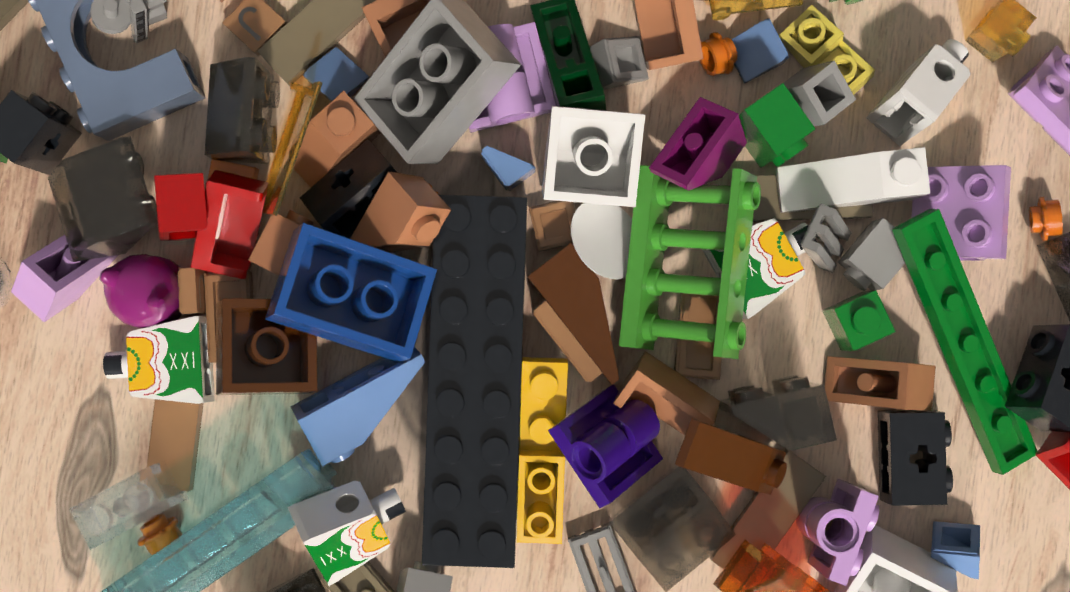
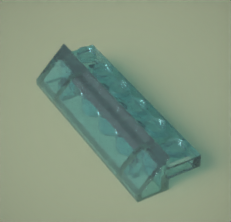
(231, 532)

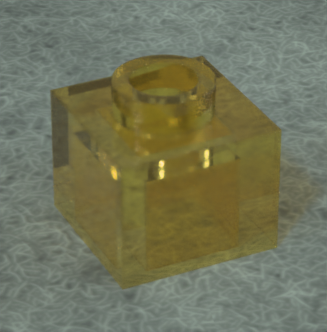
(1002, 30)

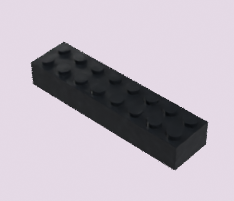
(475, 383)

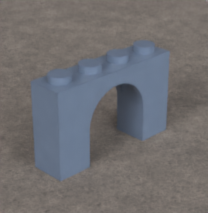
(114, 99)

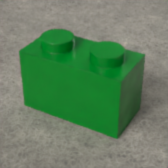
(775, 127)

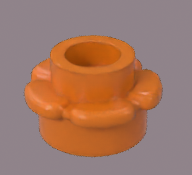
(718, 54)
(1046, 218)
(159, 533)

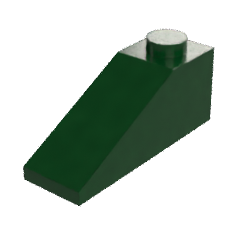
(568, 55)

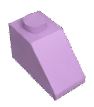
(52, 280)

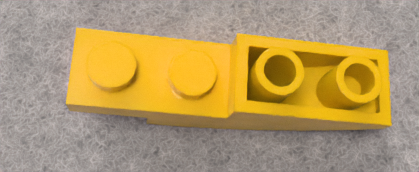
(539, 456)

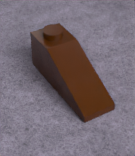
(578, 301)
(731, 458)

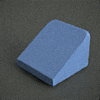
(759, 50)
(336, 74)
(506, 168)
(957, 546)

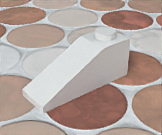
(854, 180)

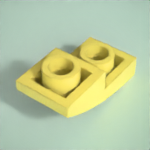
(817, 40)

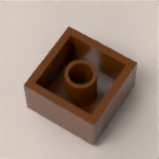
(260, 354)

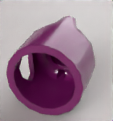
(142, 290)

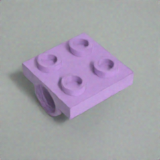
(529, 88)
(1046, 95)
(972, 206)
(838, 550)

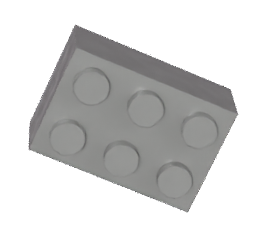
(436, 81)

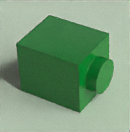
(858, 320)

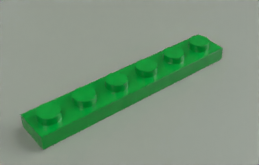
(964, 339)

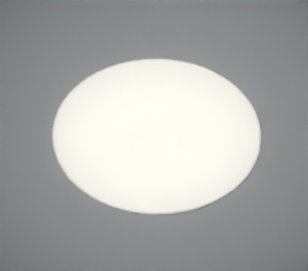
(602, 238)

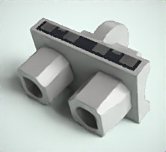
(117, 15)

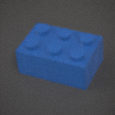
(351, 293)

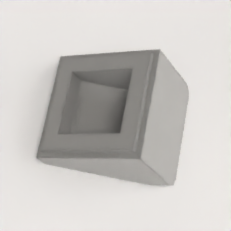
(619, 61)

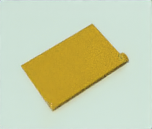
(290, 144)

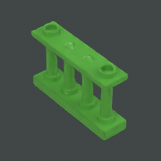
(648, 280)

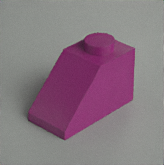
(701, 146)

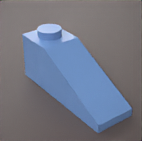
(351, 408)

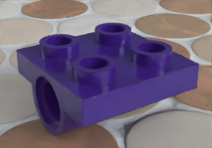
(609, 444)

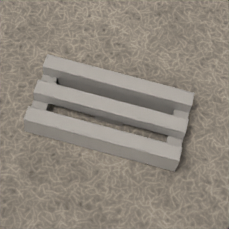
(829, 233)
(590, 537)

